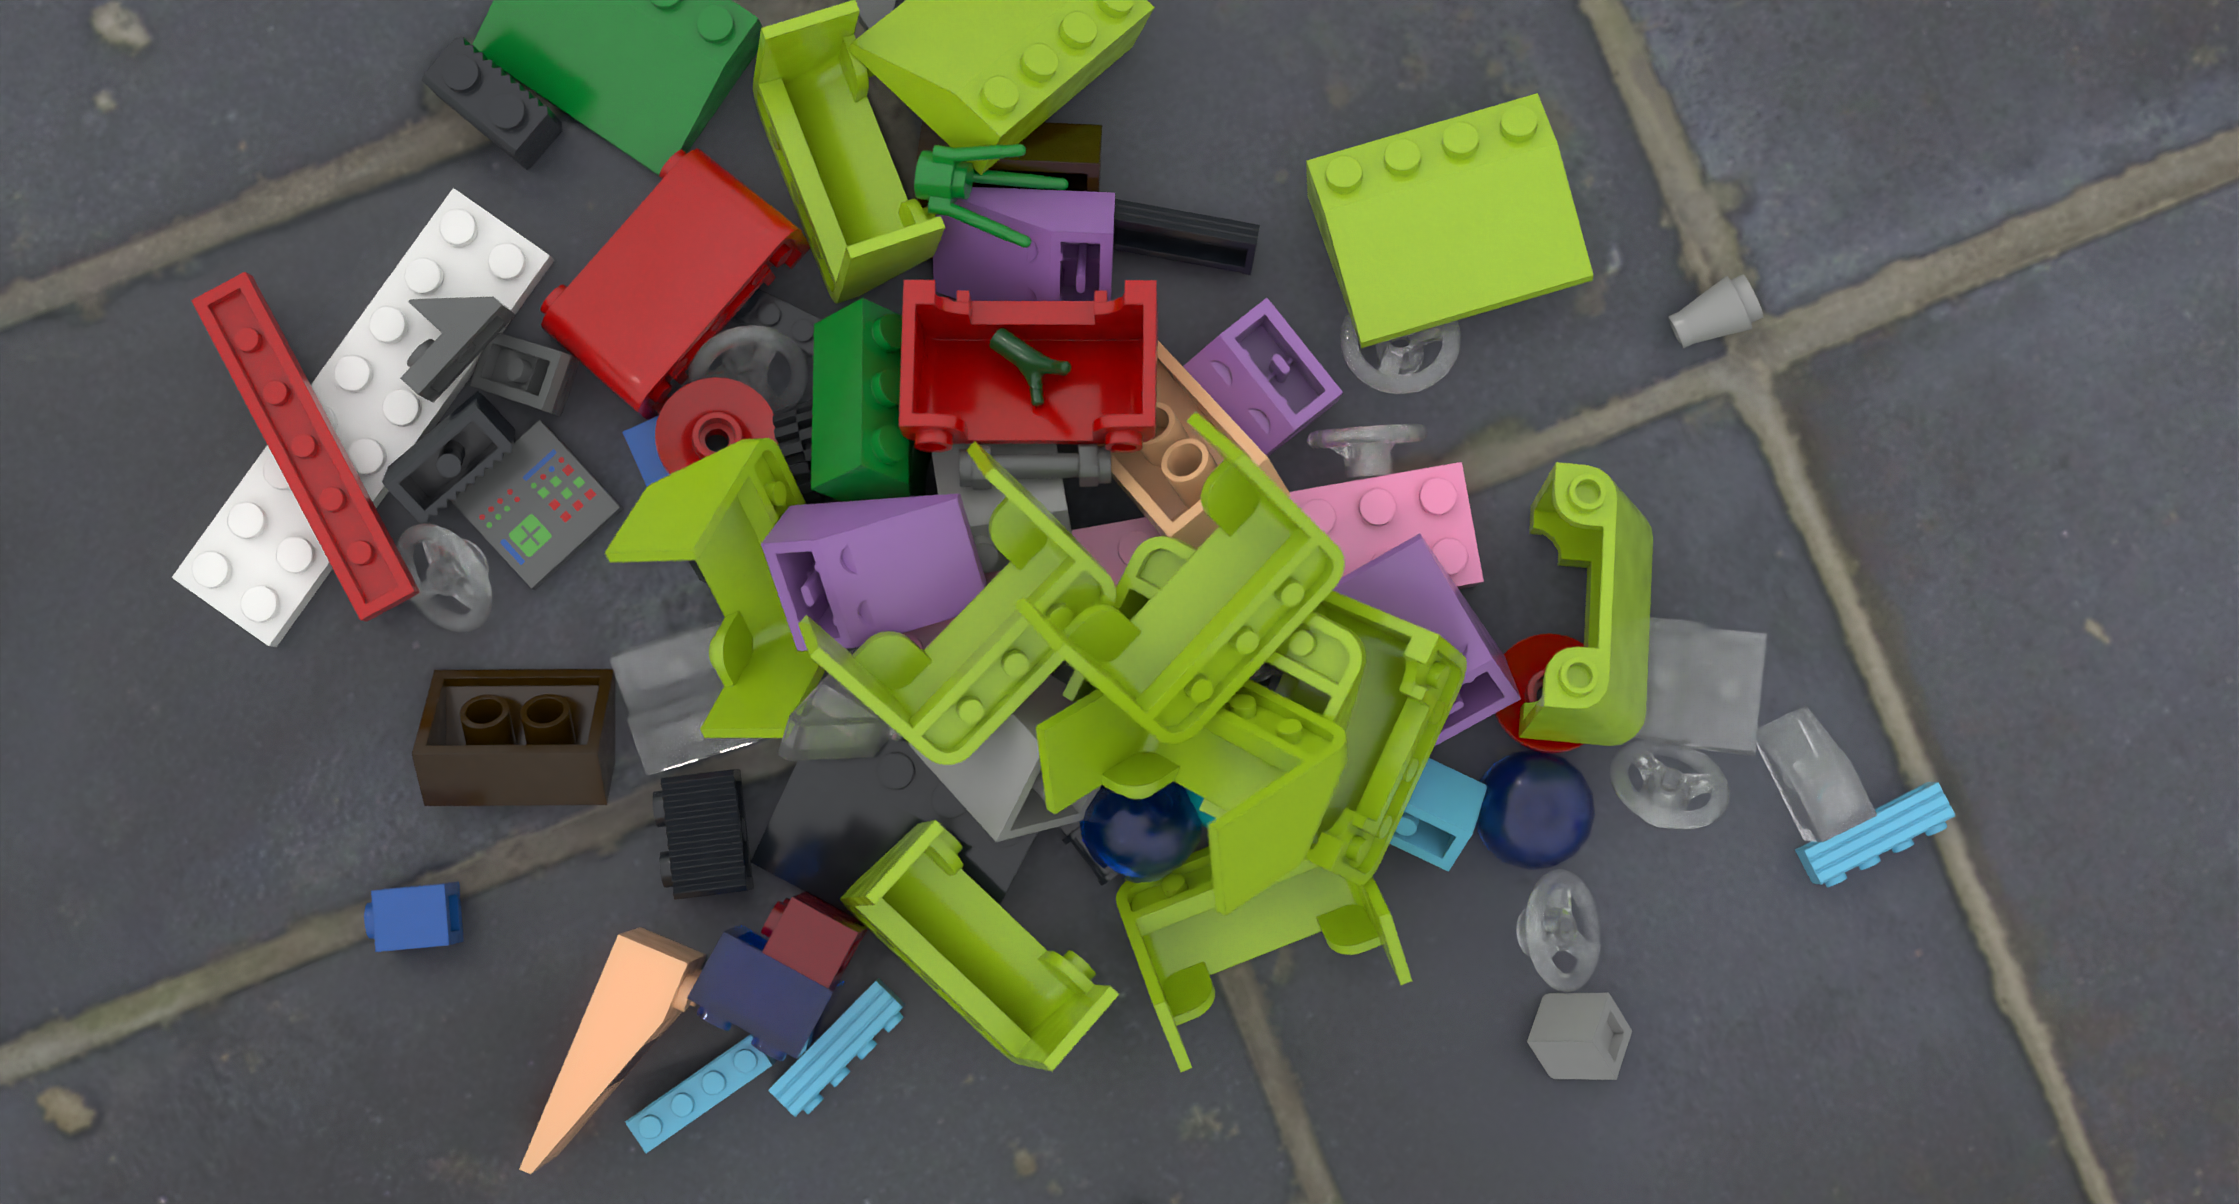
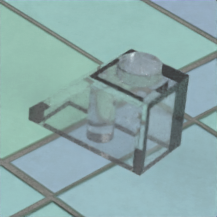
(834, 726)
(1813, 776)

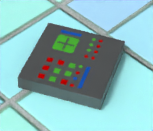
(538, 505)

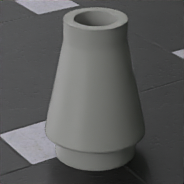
(1717, 312)

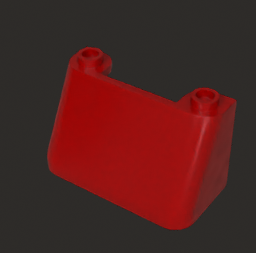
(670, 279)
(968, 393)

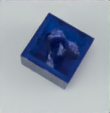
(761, 995)

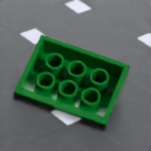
(626, 68)

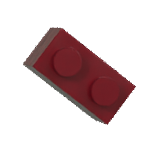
(812, 937)

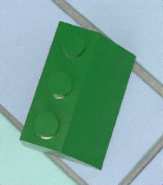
(857, 406)

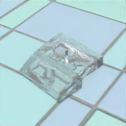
(1704, 686)
(669, 695)

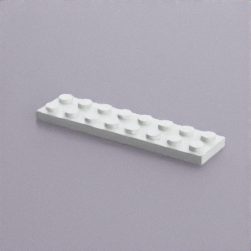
(260, 551)

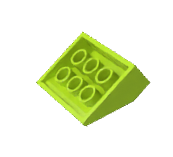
(996, 65)
(1448, 220)

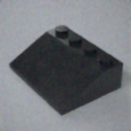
(853, 810)

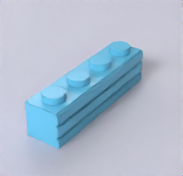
(1897, 823)
(837, 1047)
(698, 1093)

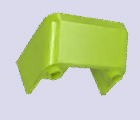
(835, 155)
(719, 518)
(1215, 613)
(1317, 653)
(989, 655)
(1254, 758)
(1185, 940)
(975, 952)

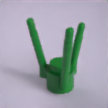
(945, 178)

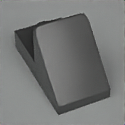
(466, 330)
(526, 373)

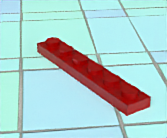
(305, 446)

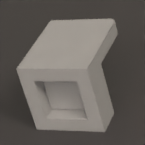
(1580, 1036)

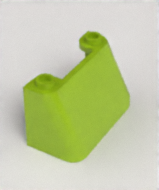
(1601, 688)
(1390, 735)

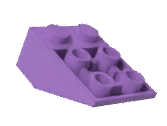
(1066, 255)
(1264, 378)
(874, 565)
(1418, 589)

